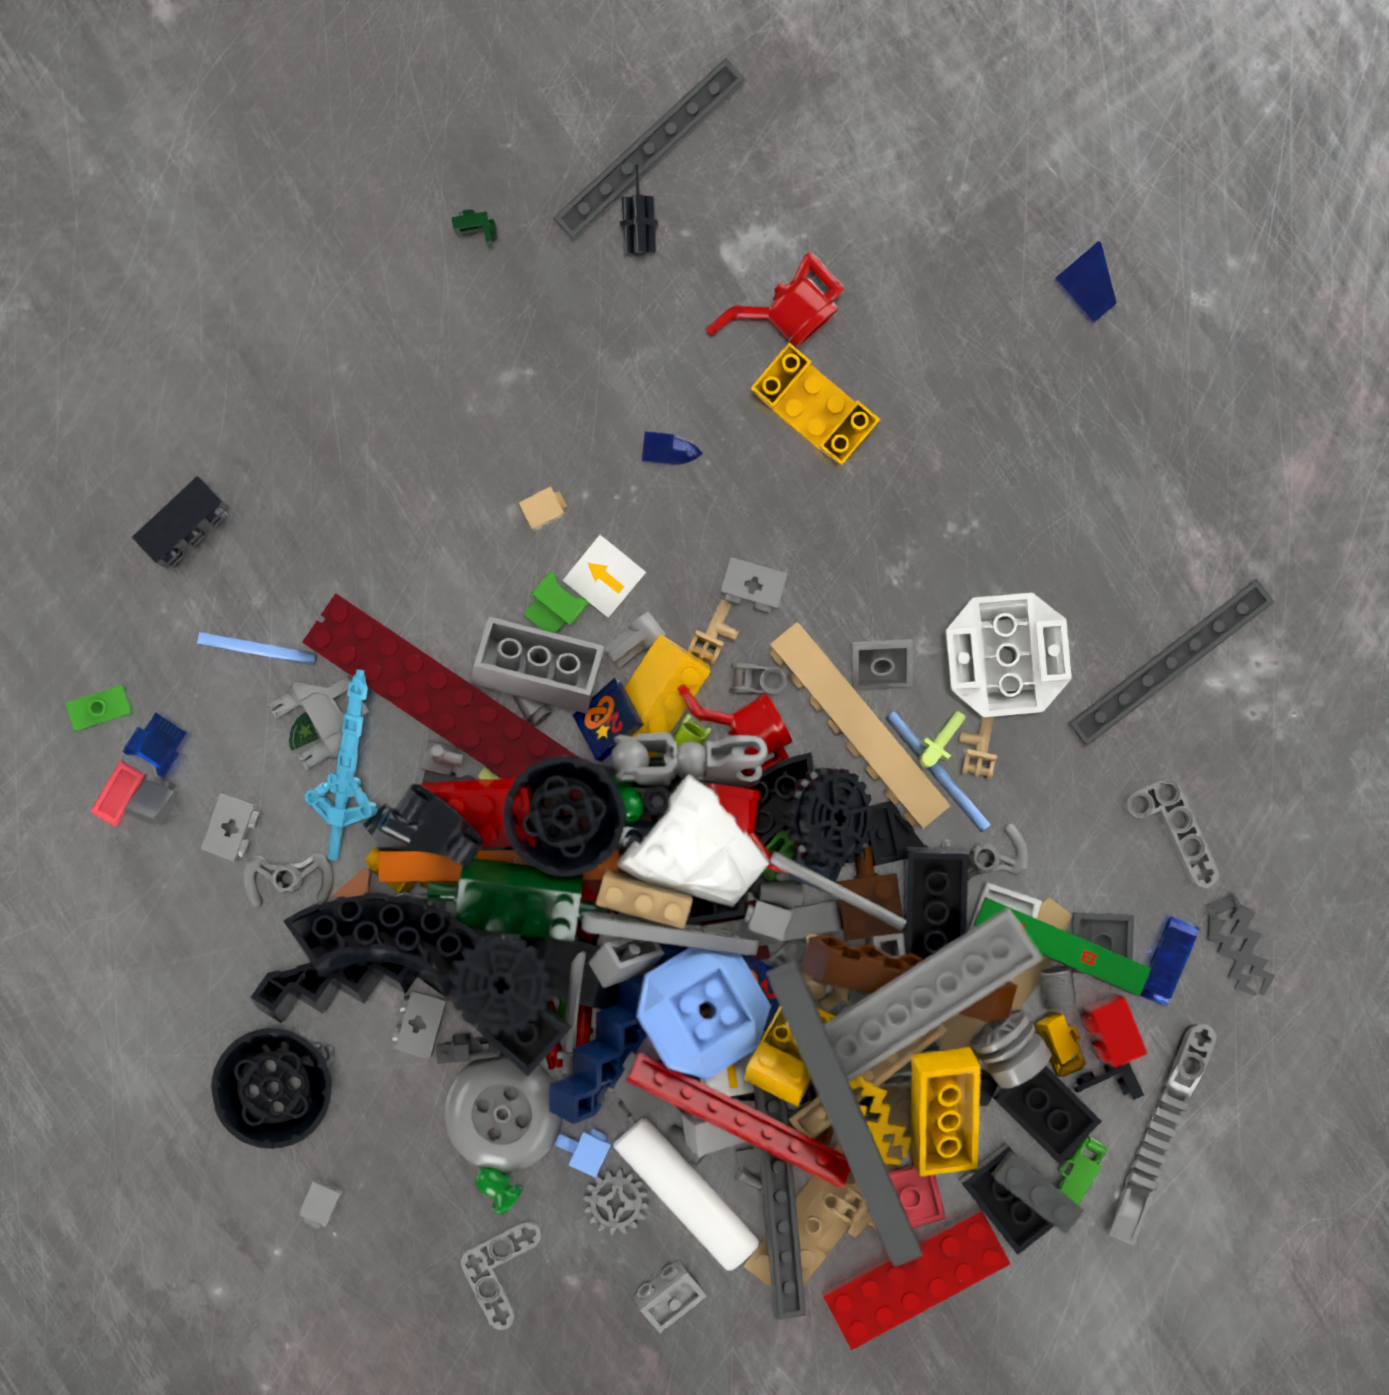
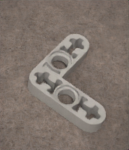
(489, 1262)

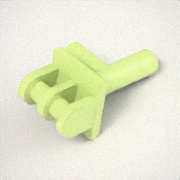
(934, 750)

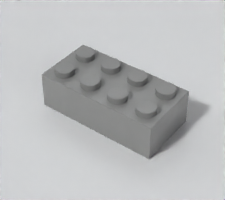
(537, 664)

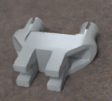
(323, 711)

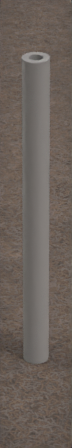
(837, 890)

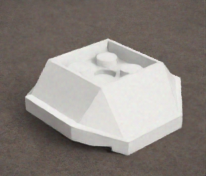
(1040, 649)

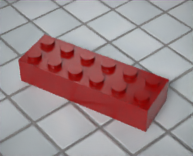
(890, 1295)

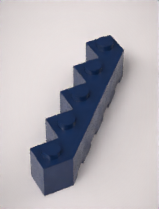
(601, 1060)

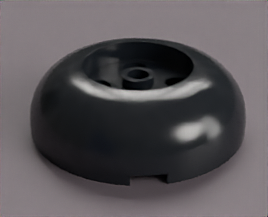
(575, 848)
(251, 1117)

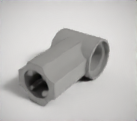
(637, 638)

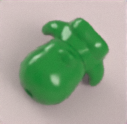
(632, 801)
(498, 1187)

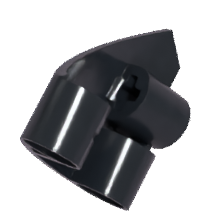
(427, 825)

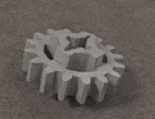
(601, 1200)

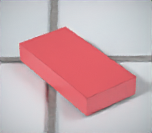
(117, 793)

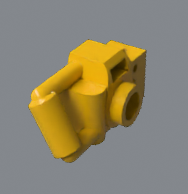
(1062, 1042)

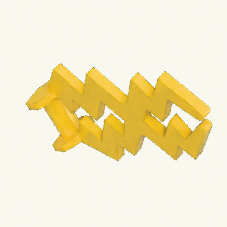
(881, 1127)

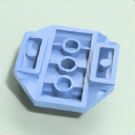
(672, 1017)

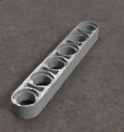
(657, 932)

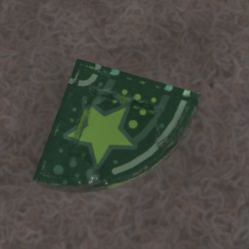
(302, 732)

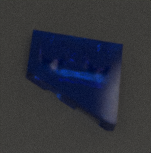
(1089, 283)

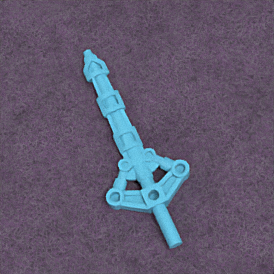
(343, 781)

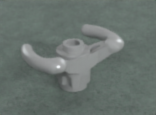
(258, 864)
(1014, 866)

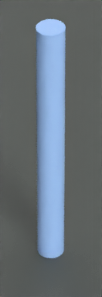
(257, 648)

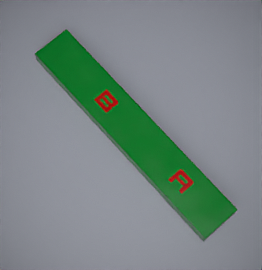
(1075, 951)

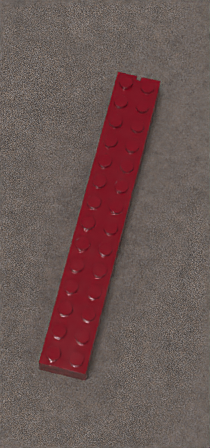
(434, 695)

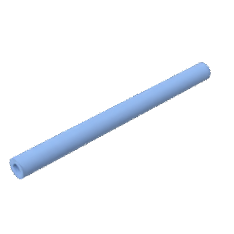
(939, 773)

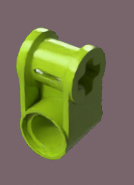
(691, 731)

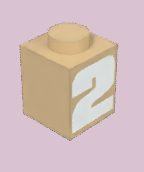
(543, 508)

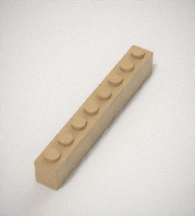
(859, 725)

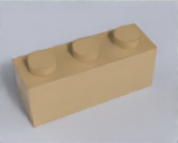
(644, 900)

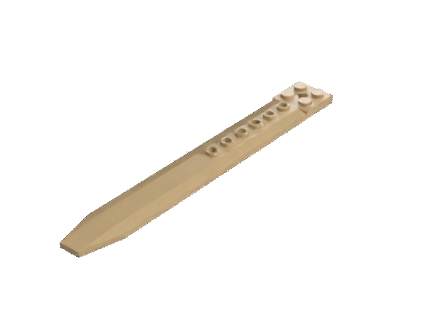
(817, 1225)

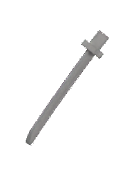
(572, 1012)

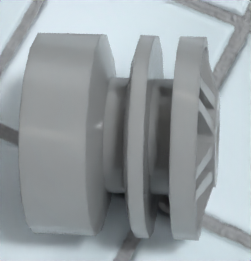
(1011, 1049)

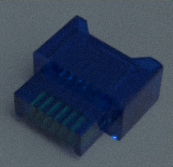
(158, 744)

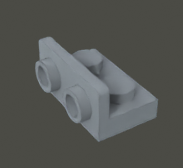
(668, 1296)

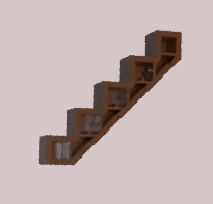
(870, 968)

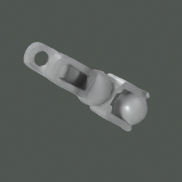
(717, 761)

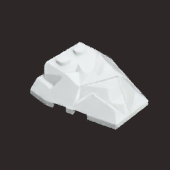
(696, 849)

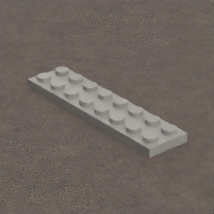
(931, 992)

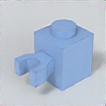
(587, 1152)

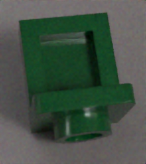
(470, 221)

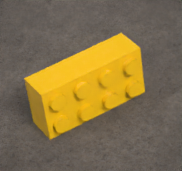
(944, 1111)

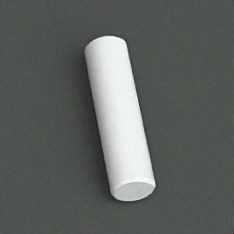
(686, 1194)

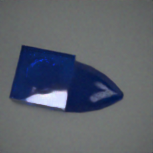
(668, 449)

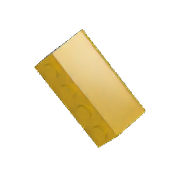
(656, 684)

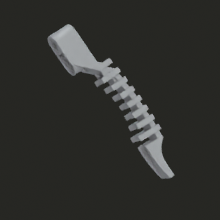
(1166, 1115)

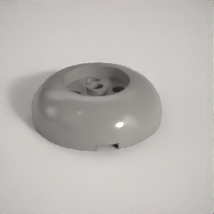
(470, 1127)

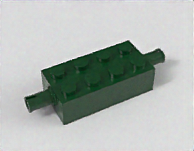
(516, 900)

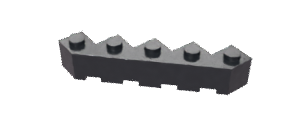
(282, 989)

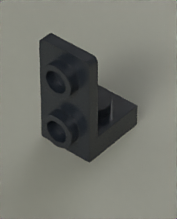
(1127, 1082)

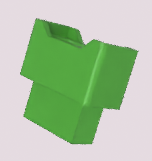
(554, 605)

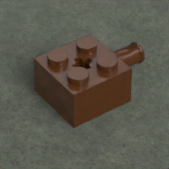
(881, 889)

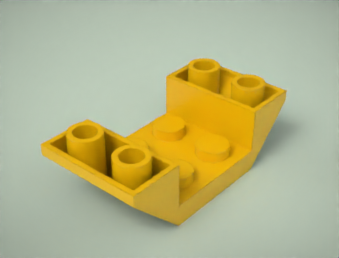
(814, 405)

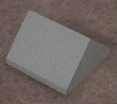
(882, 664)

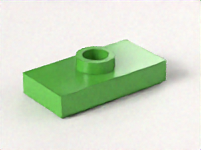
(98, 708)

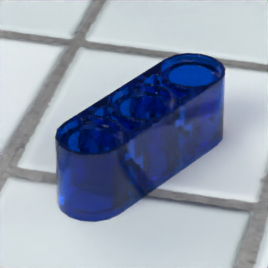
(1169, 960)

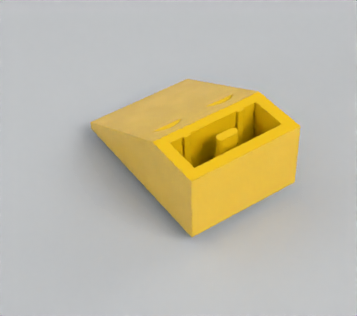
(778, 1061)

